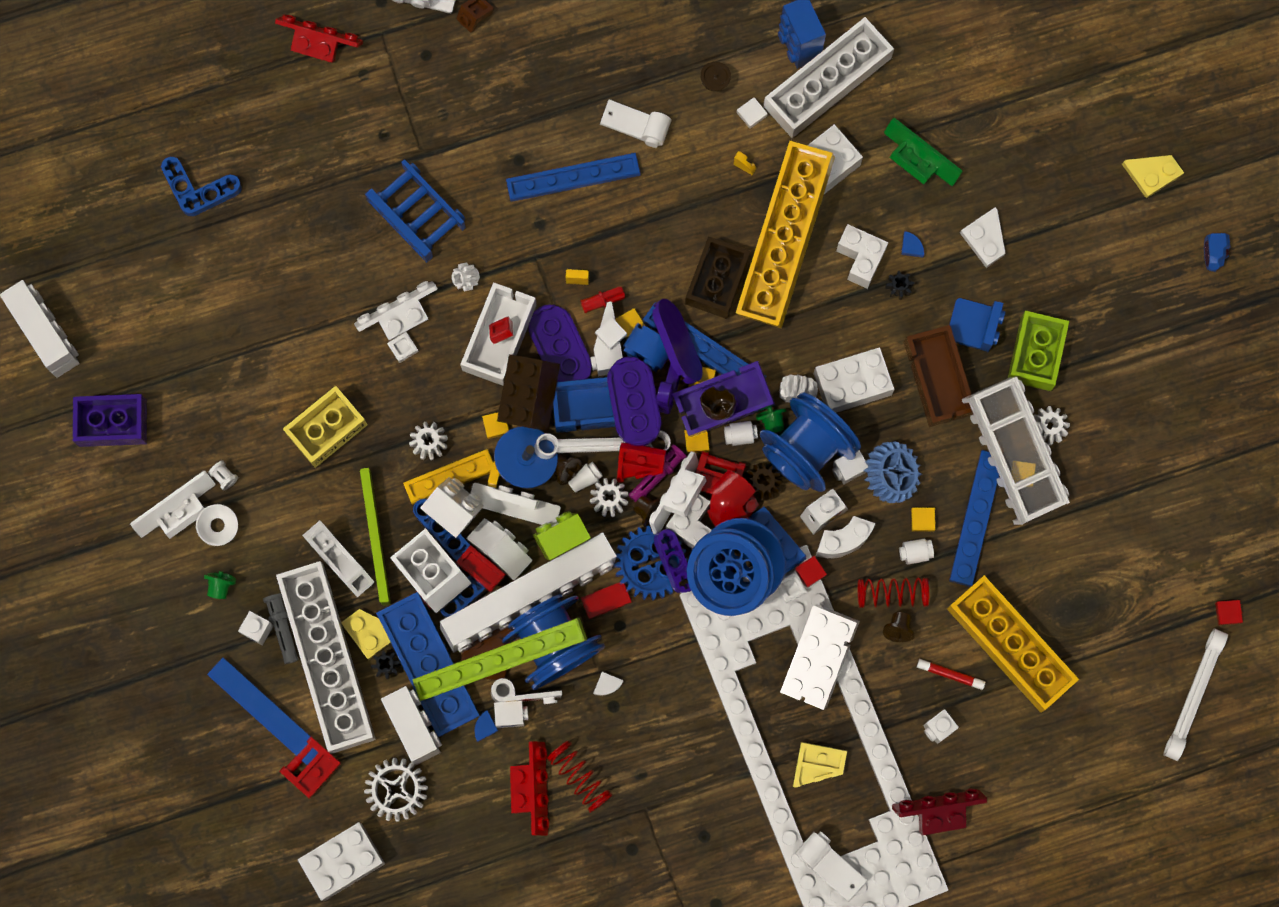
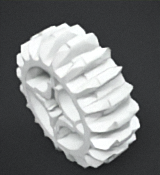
(389, 799)

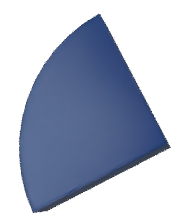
(912, 245)
(484, 727)

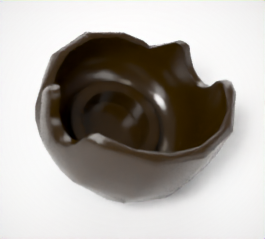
(718, 404)

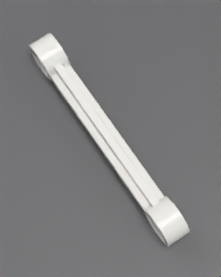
(587, 445)
(1177, 741)

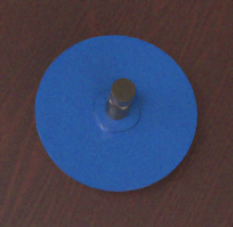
(517, 458)

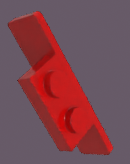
(316, 41)
(530, 788)

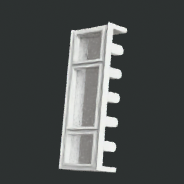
(1017, 450)

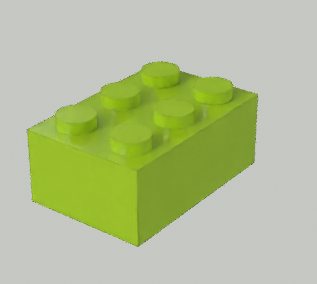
(1038, 350)
(561, 536)

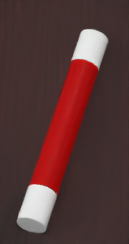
(951, 674)

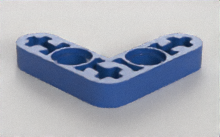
(192, 195)

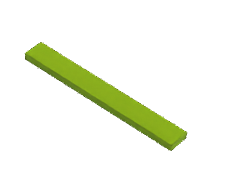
(500, 659)

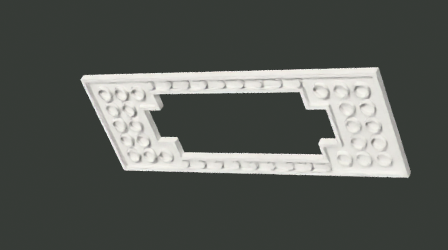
(901, 862)

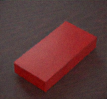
(480, 569)
(605, 600)

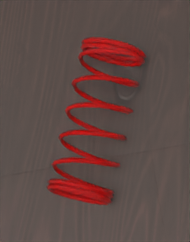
(862, 592)
(605, 795)

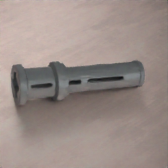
(279, 617)

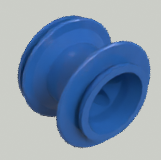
(809, 442)
(721, 588)
(545, 616)

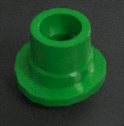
(772, 419)
(219, 584)

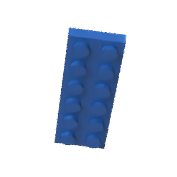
(424, 652)

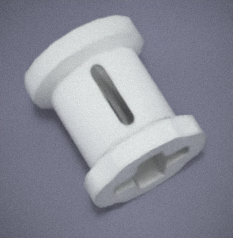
(223, 475)

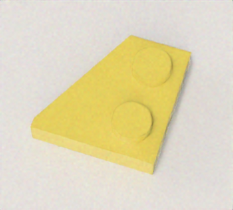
(1153, 172)
(818, 763)

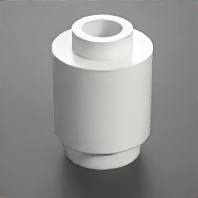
(740, 433)
(916, 551)

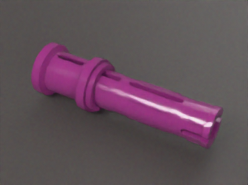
(637, 492)

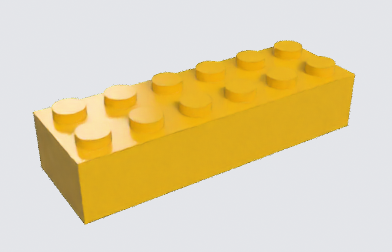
(1012, 644)

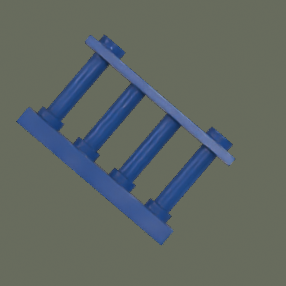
(409, 231)

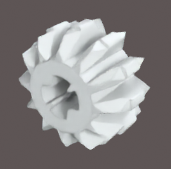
(794, 384)
(1058, 428)
(437, 437)
(609, 505)

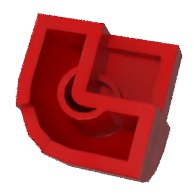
(731, 498)

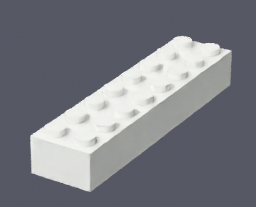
(521, 595)
(325, 657)

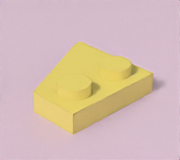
(367, 633)

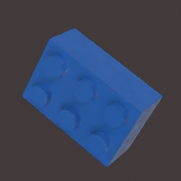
(801, 32)

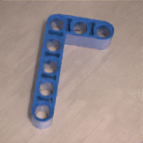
(443, 539)

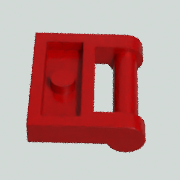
(713, 477)
(315, 773)

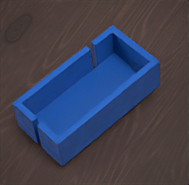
(582, 404)

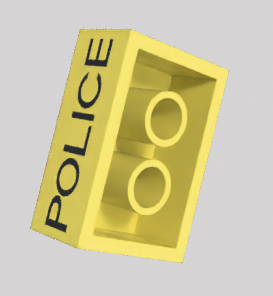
(325, 426)

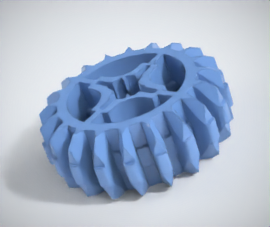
(892, 472)

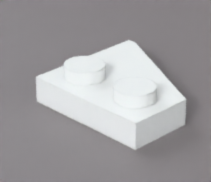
(985, 237)

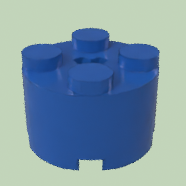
(646, 345)

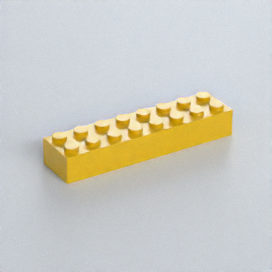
(785, 234)

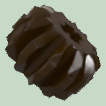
(765, 474)

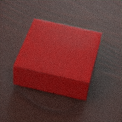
(501, 330)
(810, 571)
(1229, 612)

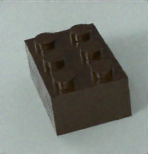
(717, 277)
(528, 392)

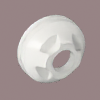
(204, 529)

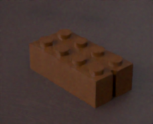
(939, 375)

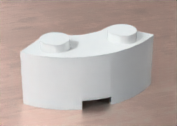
(846, 540)

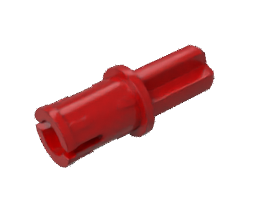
(601, 299)

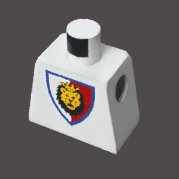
(823, 511)

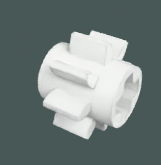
(465, 276)

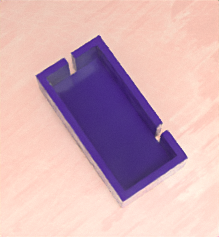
(749, 389)

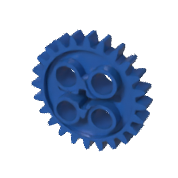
(643, 543)

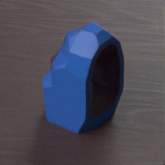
(1216, 250)

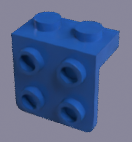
(976, 323)

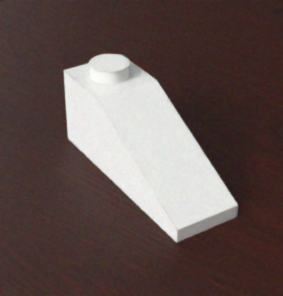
(603, 356)

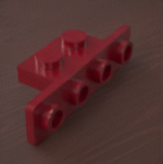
(940, 812)

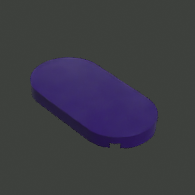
(677, 341)
(560, 342)
(634, 401)

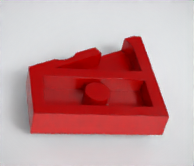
(639, 461)

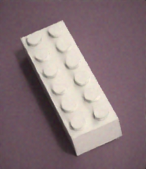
(828, 77)

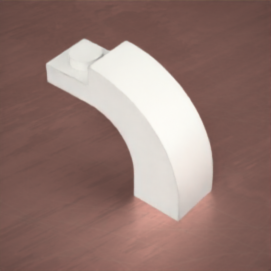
(338, 558)

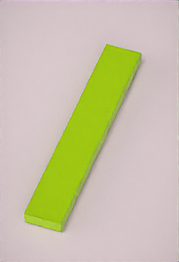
(375, 536)

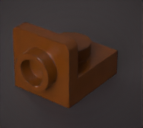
(473, 12)

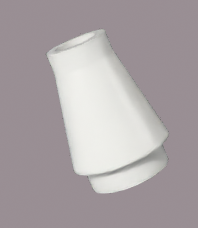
(585, 477)

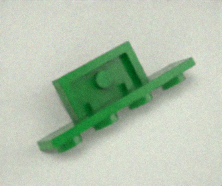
(918, 156)

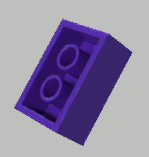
(109, 420)

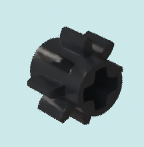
(899, 278)
(385, 671)

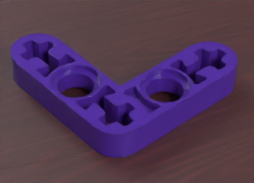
(666, 389)
(674, 574)

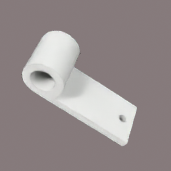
(637, 124)
(504, 691)
(830, 866)

